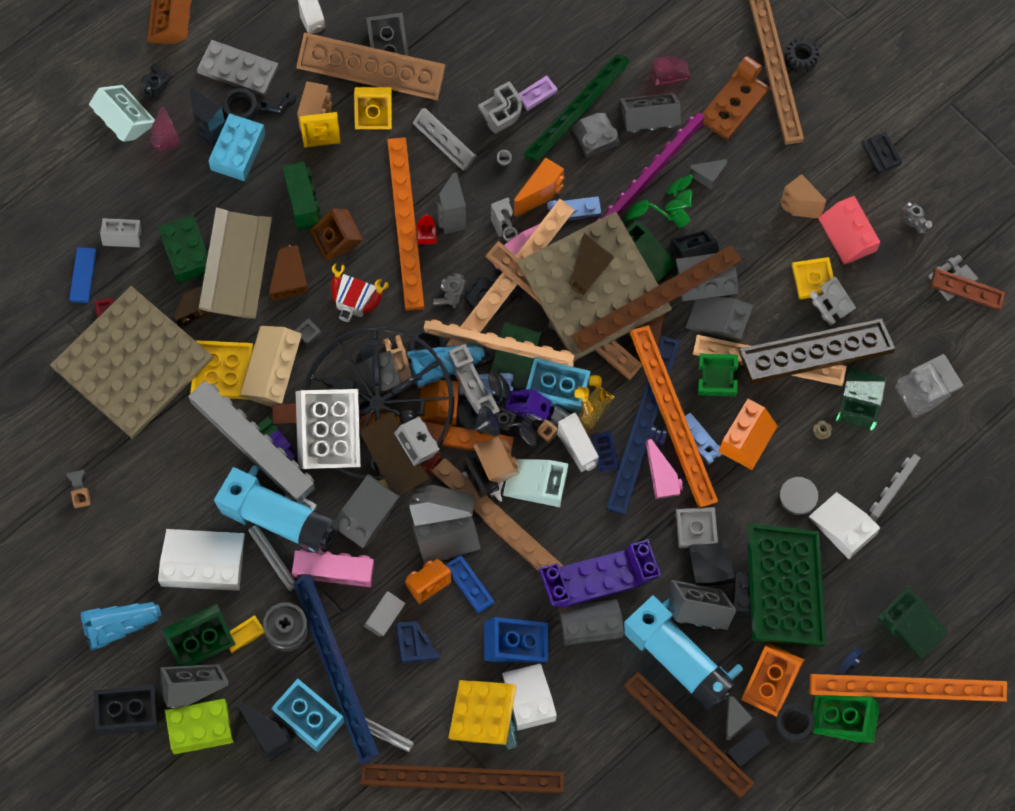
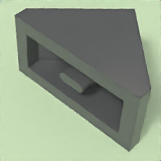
(708, 172)
(737, 718)

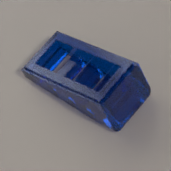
(603, 435)

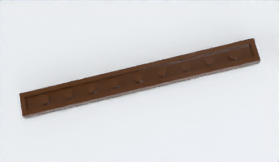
(656, 298)
(462, 778)

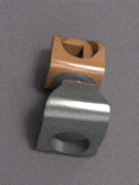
(549, 428)
(79, 495)

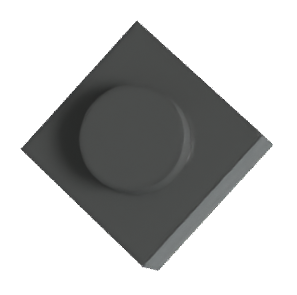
(309, 331)

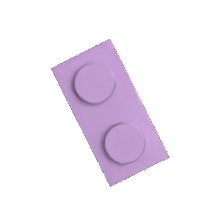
(537, 93)

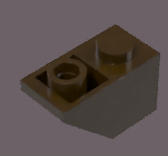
(189, 308)

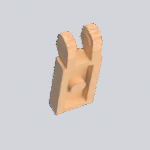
(400, 357)

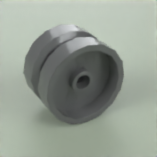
(296, 627)

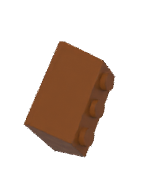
(168, 21)

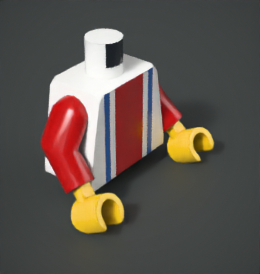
(354, 295)

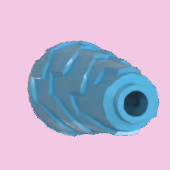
(423, 358)
(116, 622)

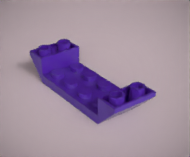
(600, 575)

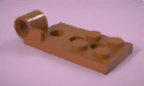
(743, 77)

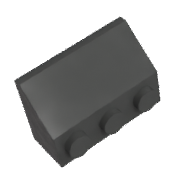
(651, 112)
(451, 207)
(720, 285)
(446, 539)
(700, 605)
(591, 622)

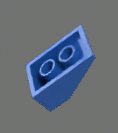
(515, 641)

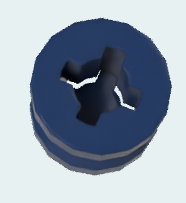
(658, 436)

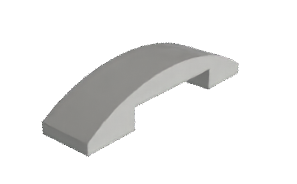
(470, 380)

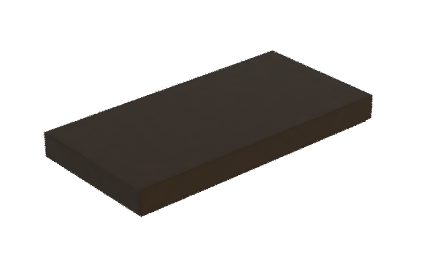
(391, 457)

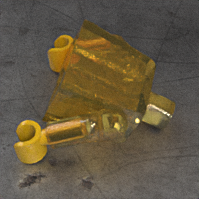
(595, 405)

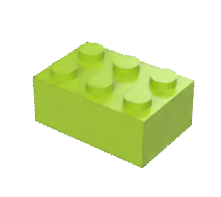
(199, 726)

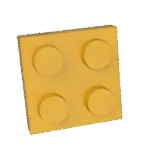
(811, 275)

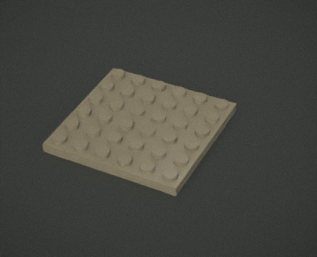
(620, 283)
(131, 362)

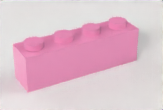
(334, 568)

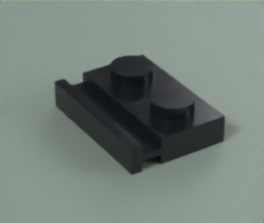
(881, 152)

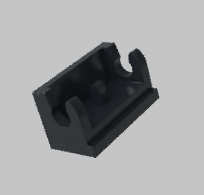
(478, 476)

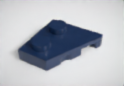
(413, 644)
(850, 662)

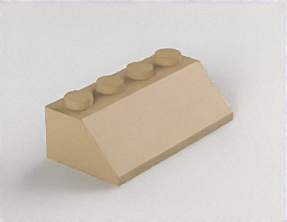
(270, 365)

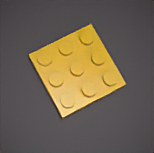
(227, 367)
(482, 712)

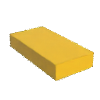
(246, 633)

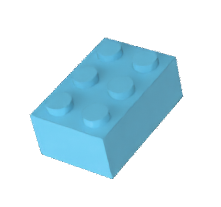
(237, 147)
(558, 383)
(307, 715)

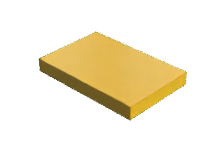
(320, 129)

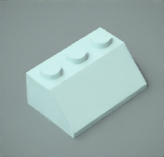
(121, 112)

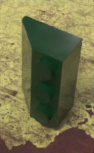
(198, 636)

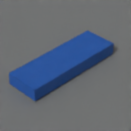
(83, 275)
(469, 584)

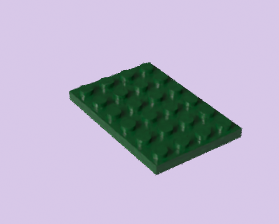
(786, 585)

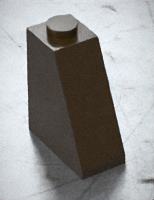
(588, 264)

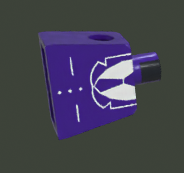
(529, 405)

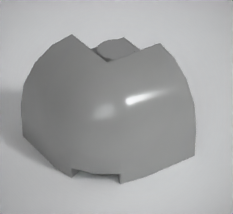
(502, 108)

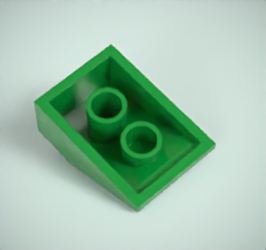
(846, 717)

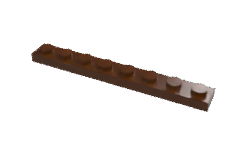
(689, 735)

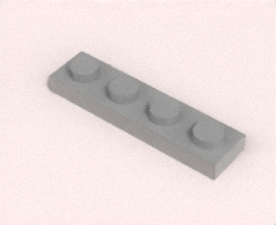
(444, 139)
(889, 493)

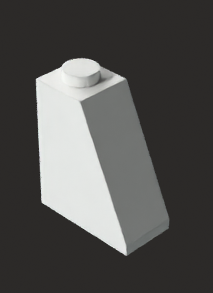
(577, 442)

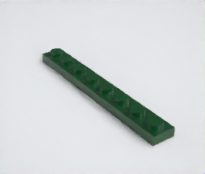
(576, 108)

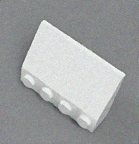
(327, 428)
(201, 560)

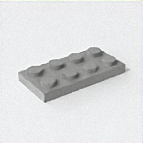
(237, 68)

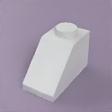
(311, 16)

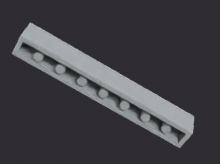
(252, 442)

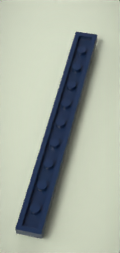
(639, 435)
(336, 669)

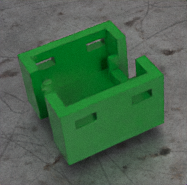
(717, 374)

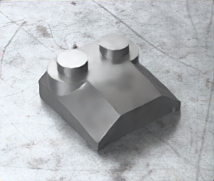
(595, 134)

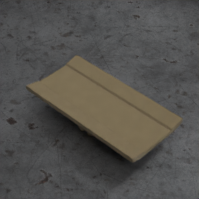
(235, 264)

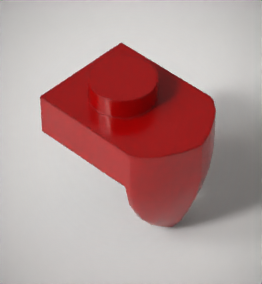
(426, 230)

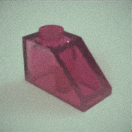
(669, 70)
(163, 132)

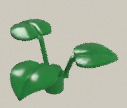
(675, 206)

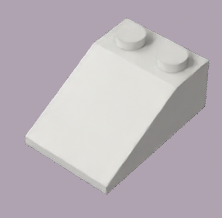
(844, 524)
(532, 697)

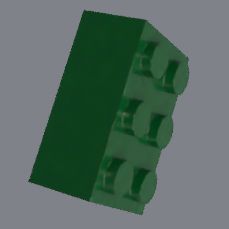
(301, 195)
(184, 248)

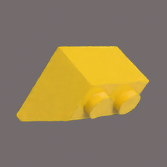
(373, 107)

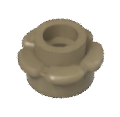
(822, 434)

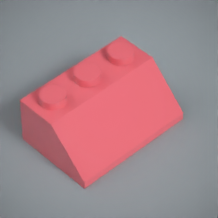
(849, 230)

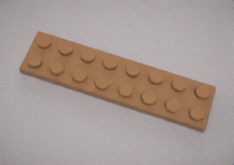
(371, 66)

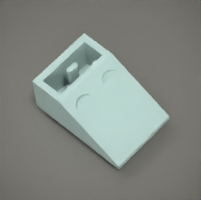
(538, 482)

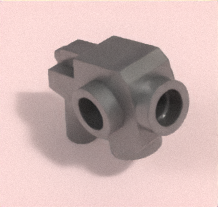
(914, 216)
(454, 289)

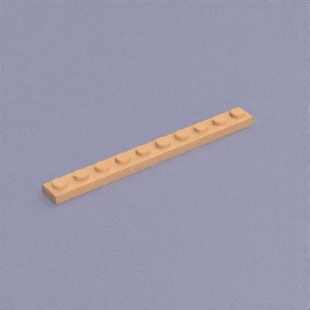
(504, 285)

